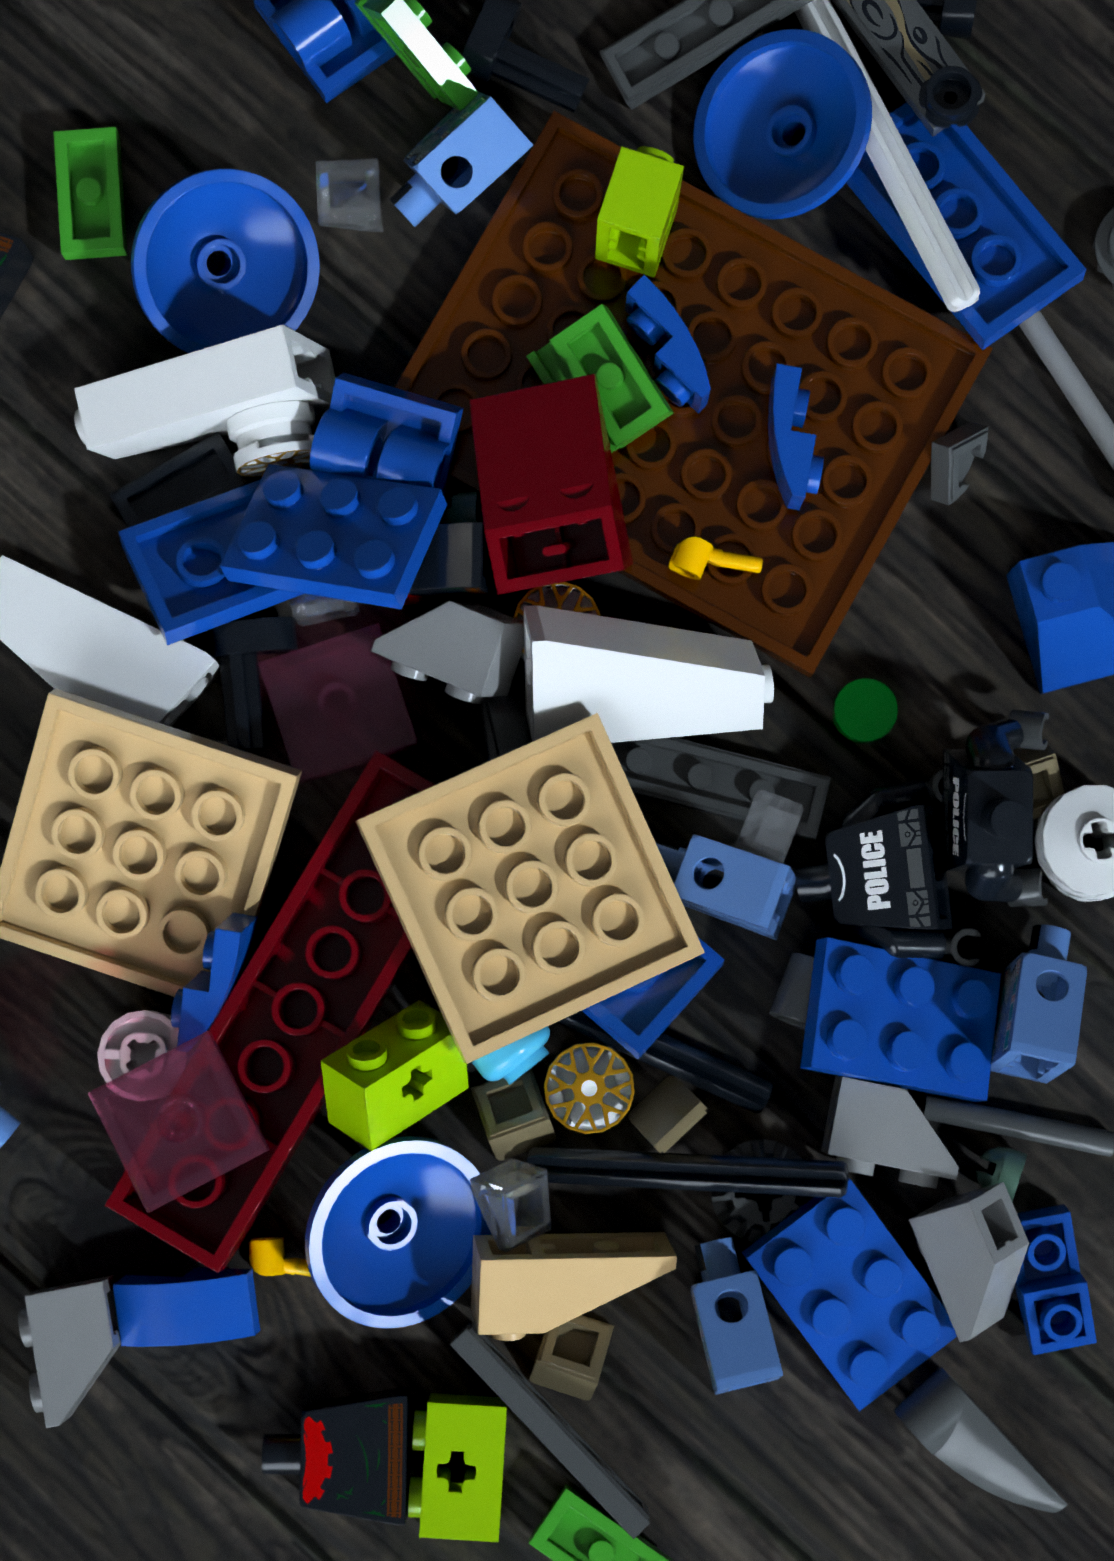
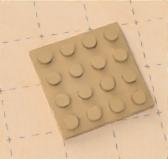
(137, 842)
(530, 888)

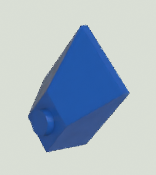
(1067, 614)

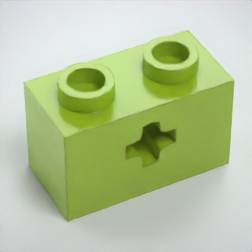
(638, 209)
(393, 1076)
(467, 1507)

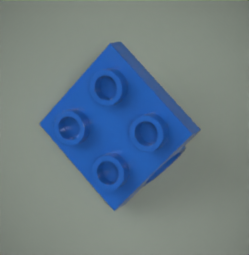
(327, 41)
(386, 434)

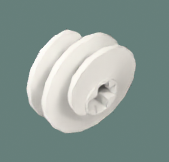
(1060, 848)

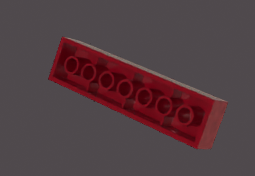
(296, 1003)

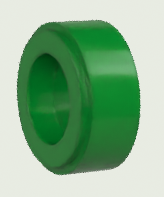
(864, 710)

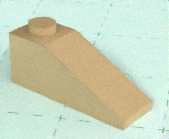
(559, 1278)

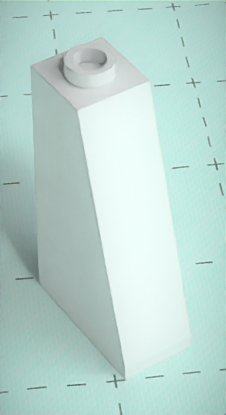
(198, 392)
(98, 649)
(638, 677)

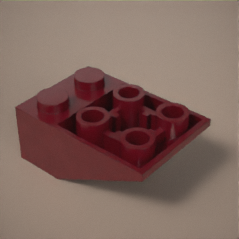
(548, 485)

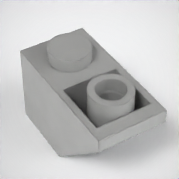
(461, 645)
(886, 1128)
(973, 1255)
(72, 1342)

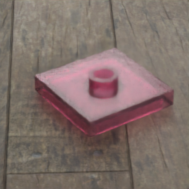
(337, 704)
(178, 1121)

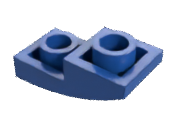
(678, 362)
(791, 451)
(227, 956)
(1050, 1284)
(187, 1308)

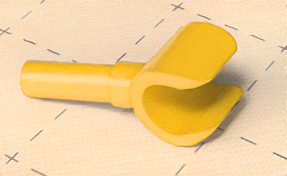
(694, 553)
(269, 1259)

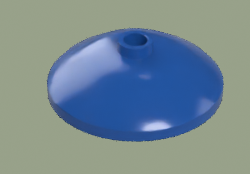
(759, 104)
(266, 250)
(415, 1259)

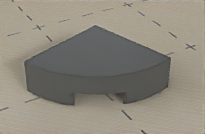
(952, 459)

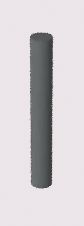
(1018, 1125)

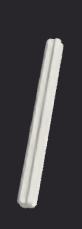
(903, 178)

